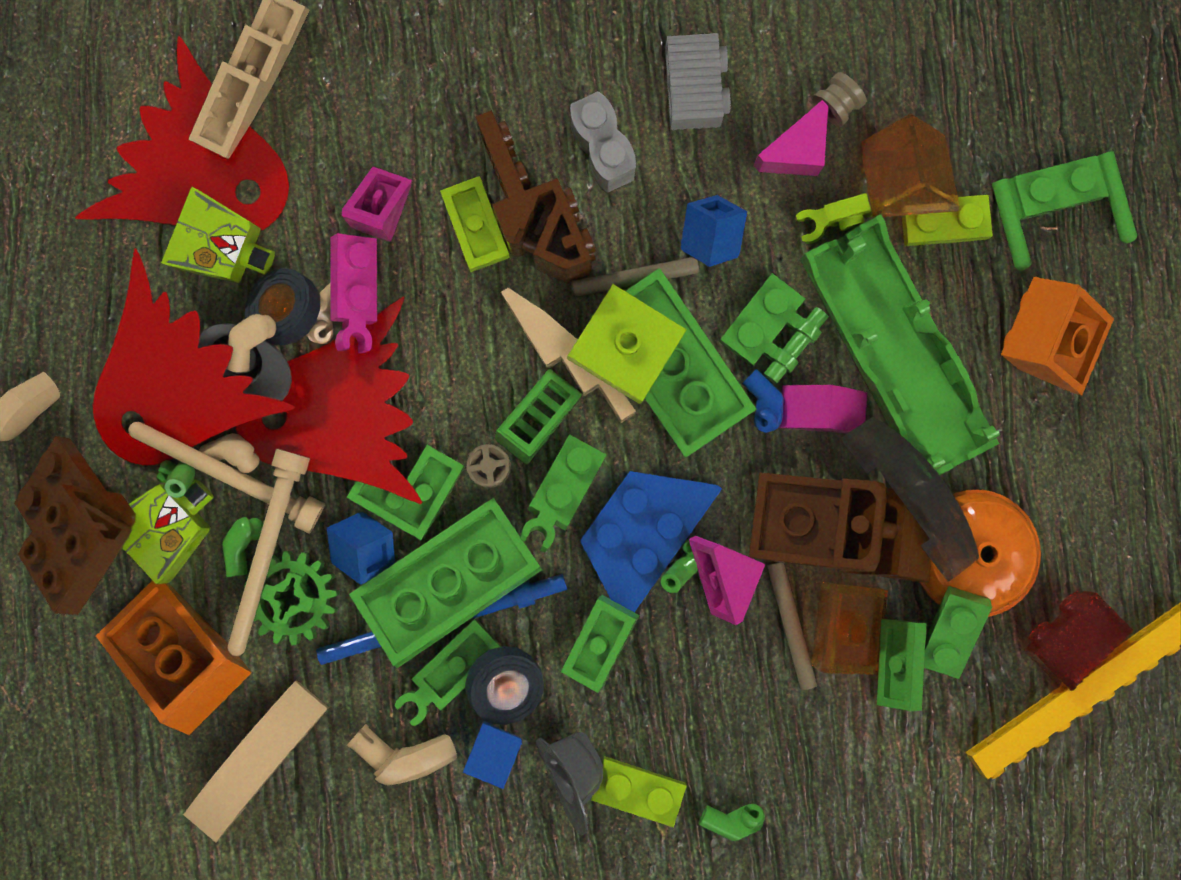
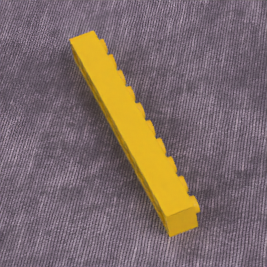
(1062, 706)

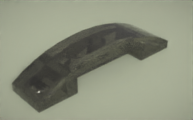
(922, 492)

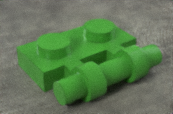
(762, 321)

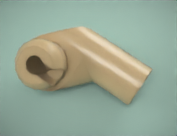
(323, 328)
(246, 336)
(234, 450)

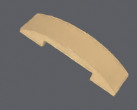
(255, 760)

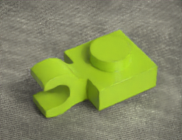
(843, 213)

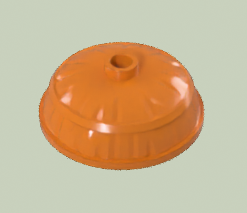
(1016, 550)

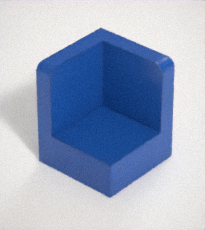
(713, 230)
(360, 547)
(493, 755)

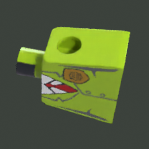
(215, 241)
(167, 530)

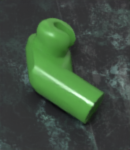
(680, 571)

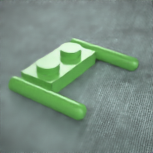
(1059, 189)

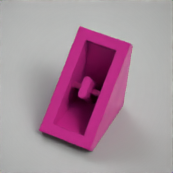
(799, 148)
(377, 203)
(823, 408)
(726, 578)

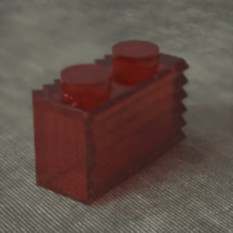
(1077, 639)

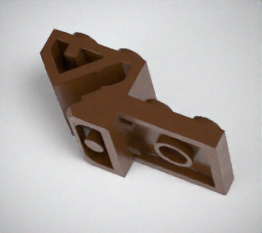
(562, 248)
(838, 526)
(73, 527)

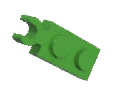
(563, 489)
(447, 672)

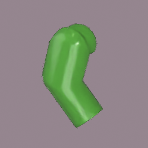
(176, 477)
(236, 542)
(735, 824)

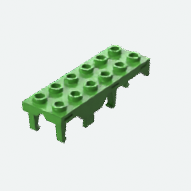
(898, 346)

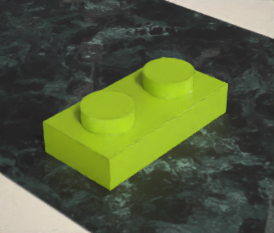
(969, 223)
(475, 224)
(640, 792)

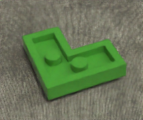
(431, 479)

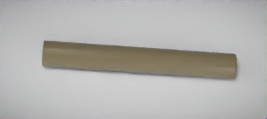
(632, 276)
(792, 626)

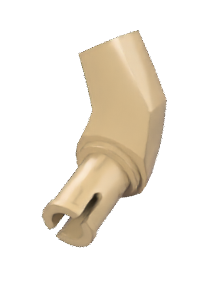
(24, 404)
(404, 764)

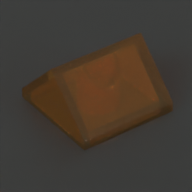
(909, 170)
(848, 628)

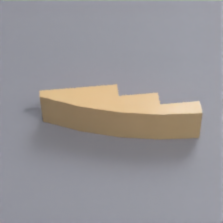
(248, 76)
(553, 346)

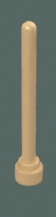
(287, 469)
(301, 510)

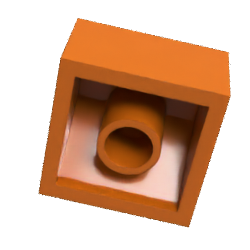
(1057, 334)

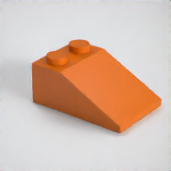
(172, 657)

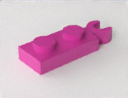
(353, 288)

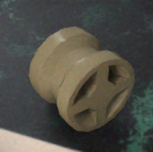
(841, 97)
(483, 463)

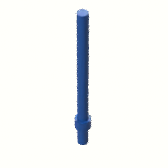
(523, 596)

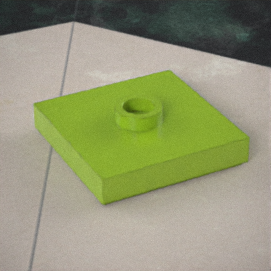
(626, 344)

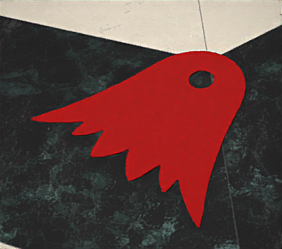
(174, 163)
(168, 379)
(343, 413)

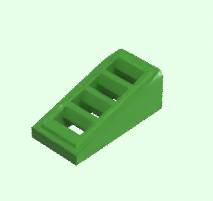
(515, 444)

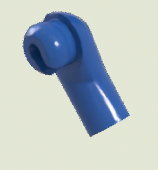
(768, 404)

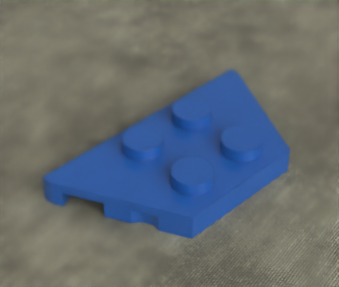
(643, 532)

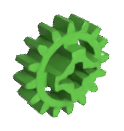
(285, 616)

